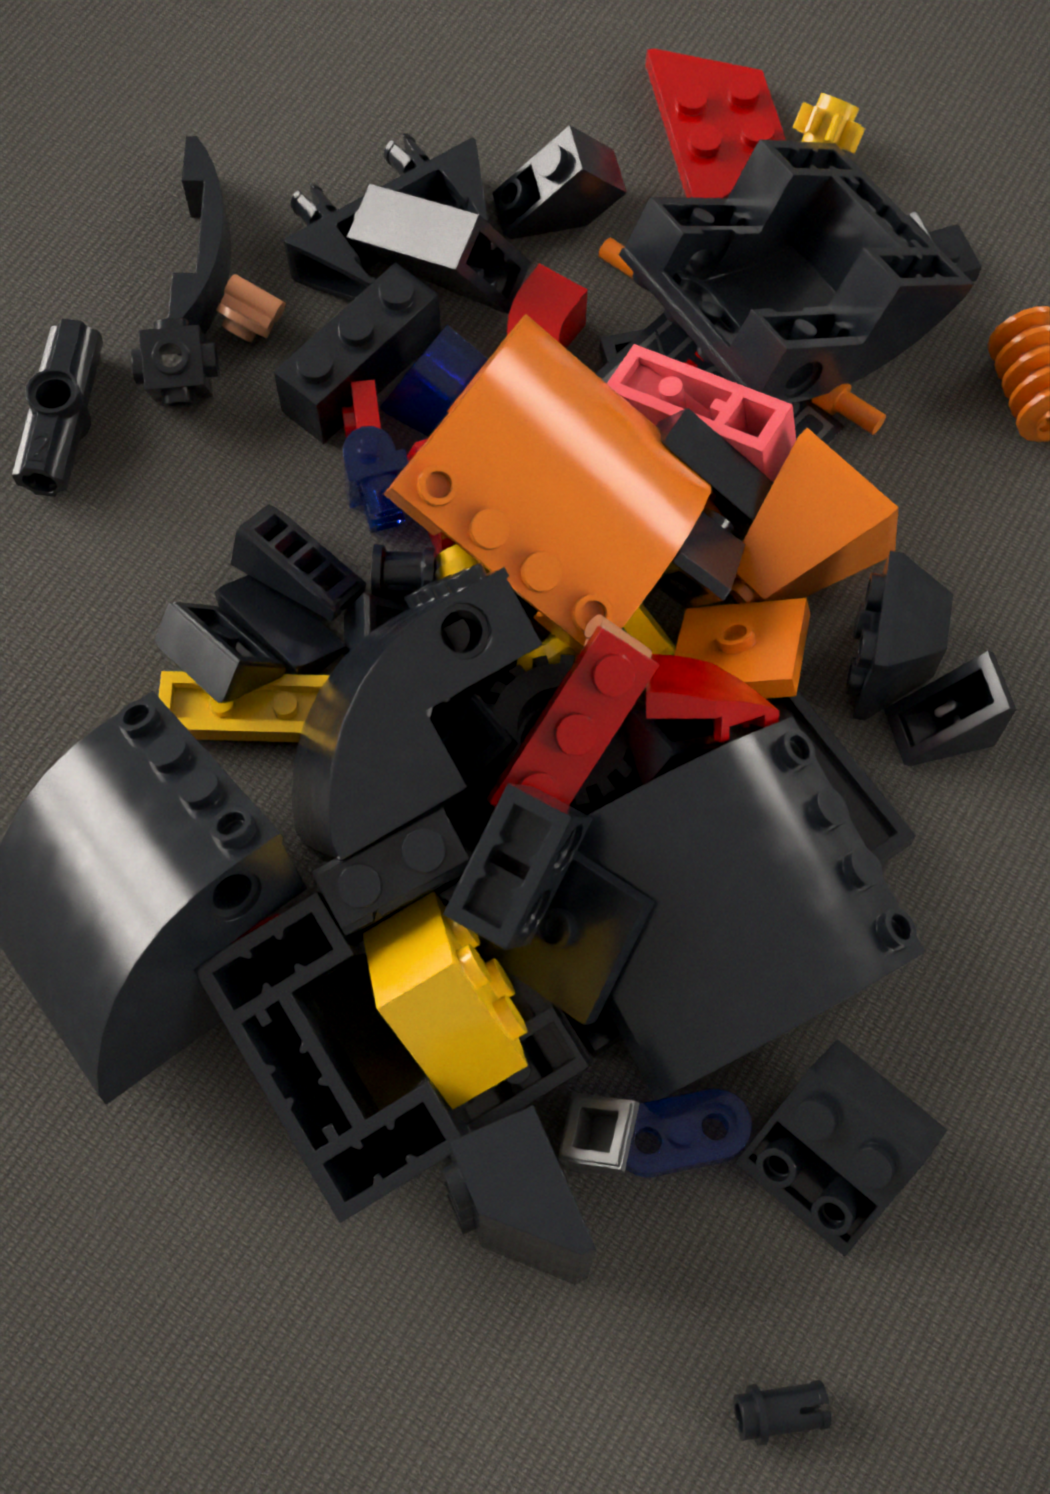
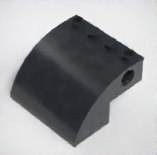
(795, 273)
(367, 742)
(126, 881)
(756, 910)
(337, 1071)

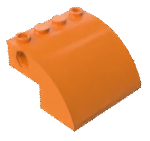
(555, 485)

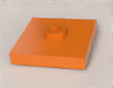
(751, 641)

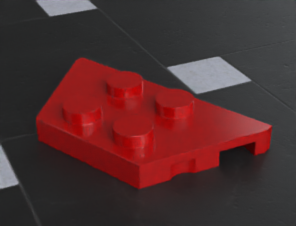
(711, 118)

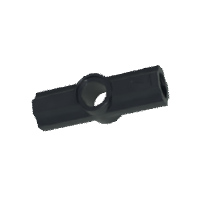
(53, 432)

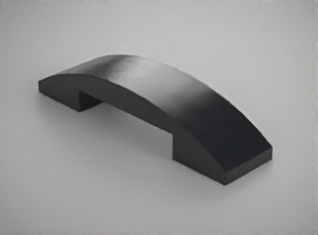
(199, 293)

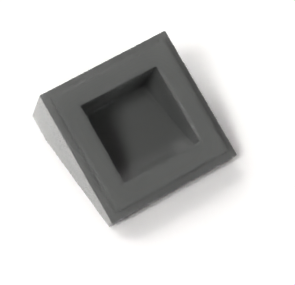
(597, 1134)

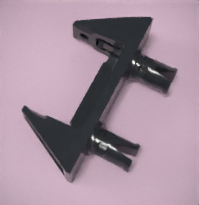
(330, 261)

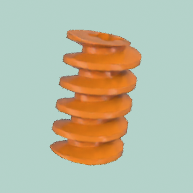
(1023, 364)

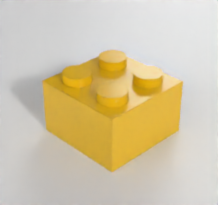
(445, 1000)

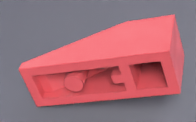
(747, 419)

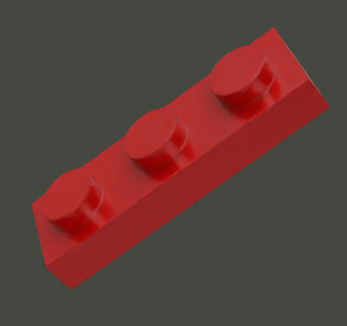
(579, 718)

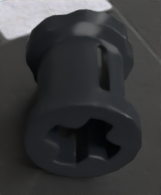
(401, 571)

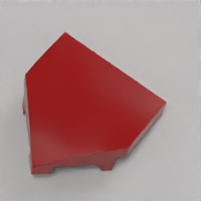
(704, 691)

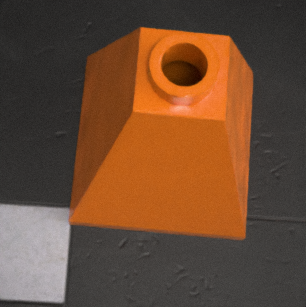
(813, 527)

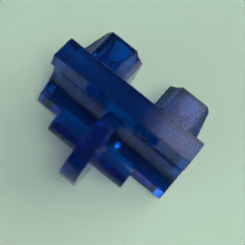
(369, 471)

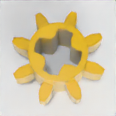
(830, 123)

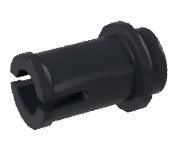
(780, 1411)

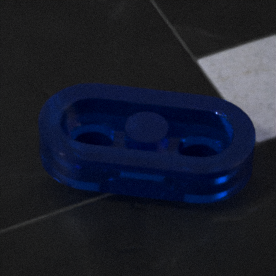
(679, 1129)

